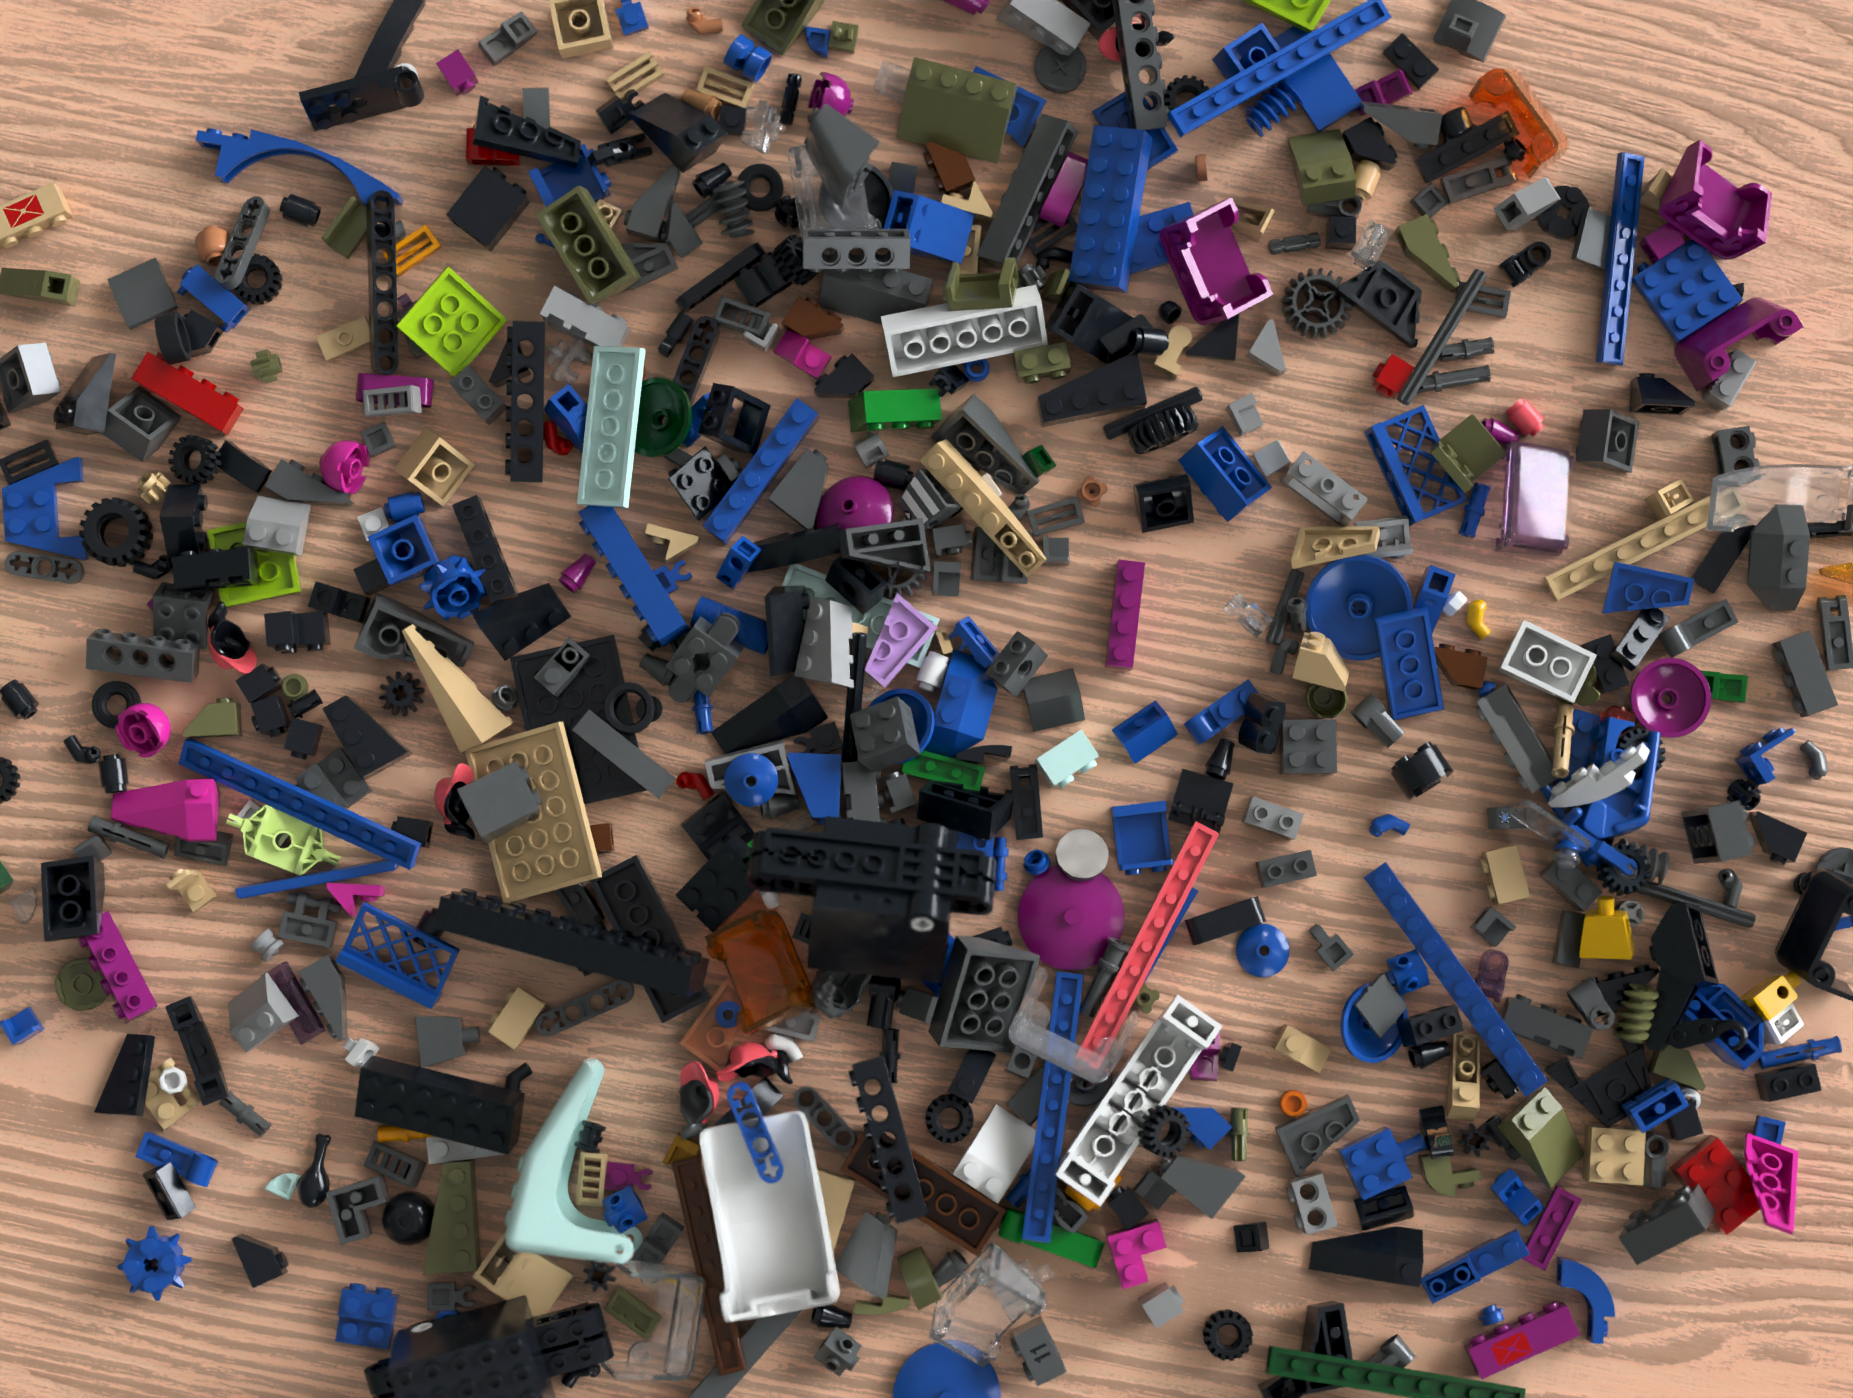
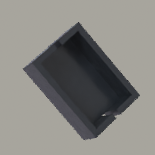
(719, 885)

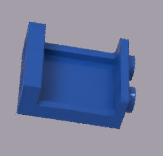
(559, 179)
(1141, 837)

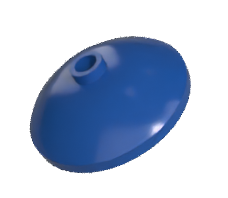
(921, 712)
(1359, 1037)

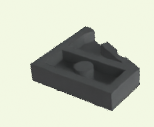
(650, 261)

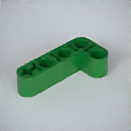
(1064, 1243)

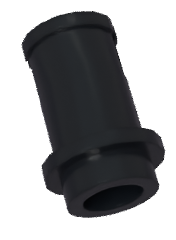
(304, 704)

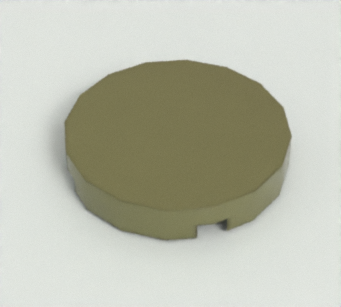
(79, 985)

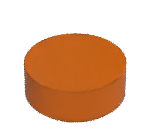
(1292, 1103)

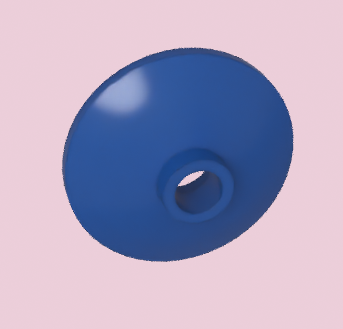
(751, 765)
(1248, 950)

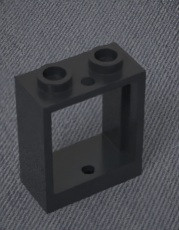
(749, 425)

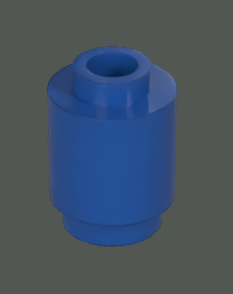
(404, 506)

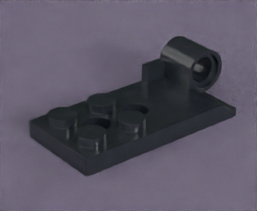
(378, 92)

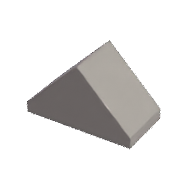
(1267, 350)

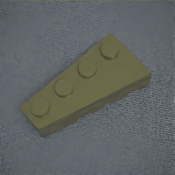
(455, 1225)

